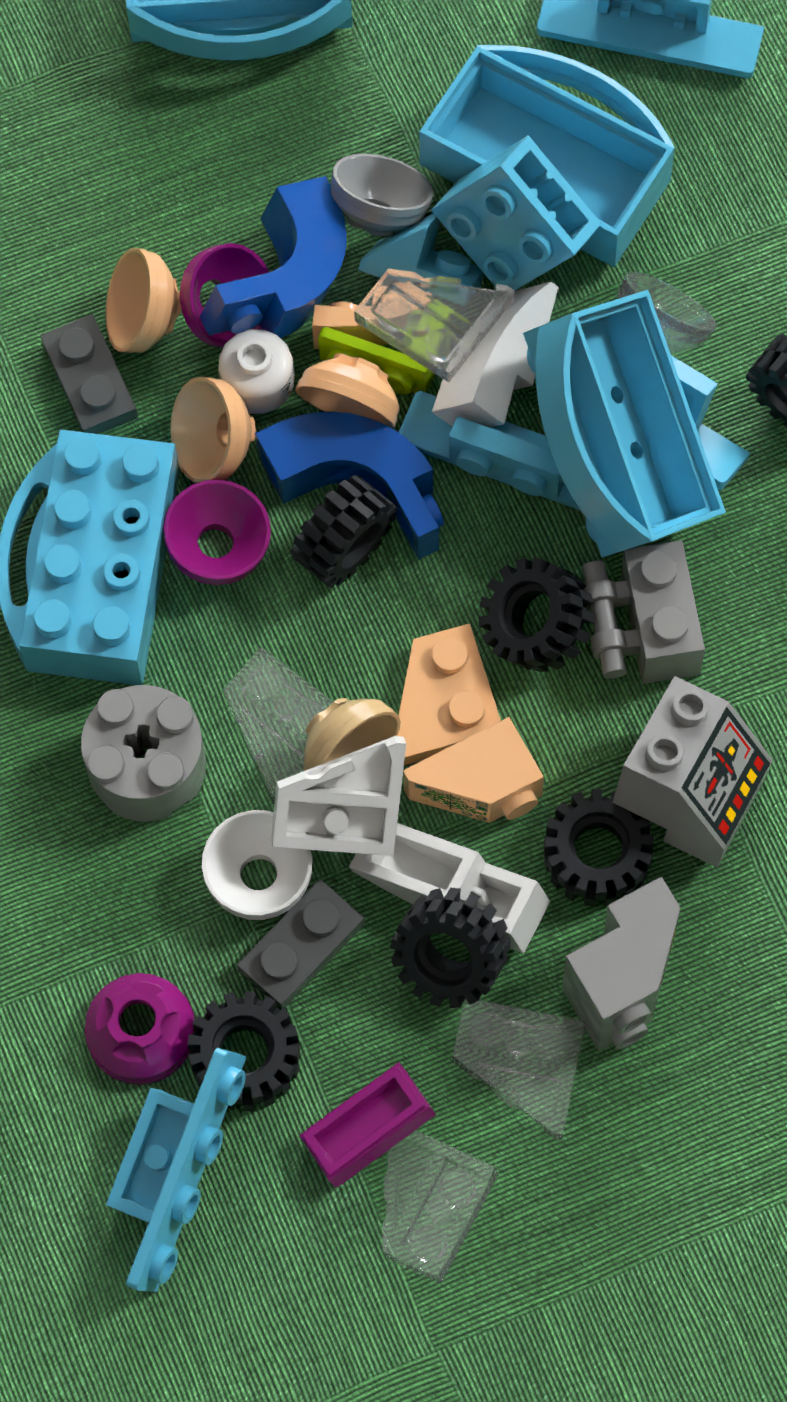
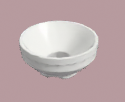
(247, 839)

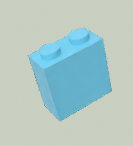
(516, 215)

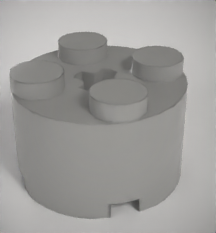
(139, 720)

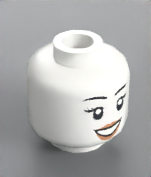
(258, 369)

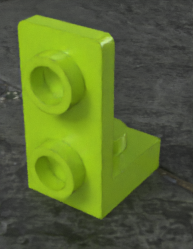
(403, 372)

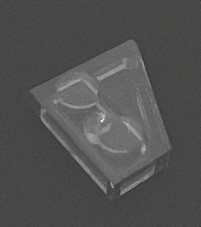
(432, 317)
(273, 713)
(522, 1057)
(431, 1202)

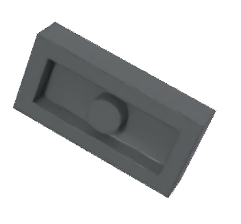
(89, 376)
(301, 944)

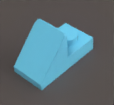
(413, 252)

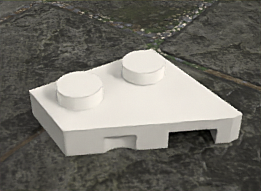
(343, 803)

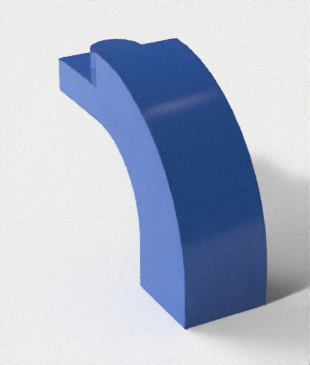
(310, 247)
(336, 445)

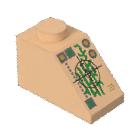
(479, 776)

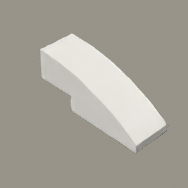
(498, 364)
(431, 863)

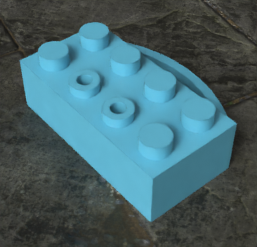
(235, 26)
(607, 162)
(621, 424)
(77, 611)

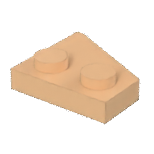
(444, 693)

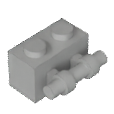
(660, 613)

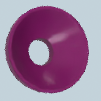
(219, 265)
(217, 507)
(145, 1057)

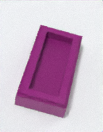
(367, 1125)

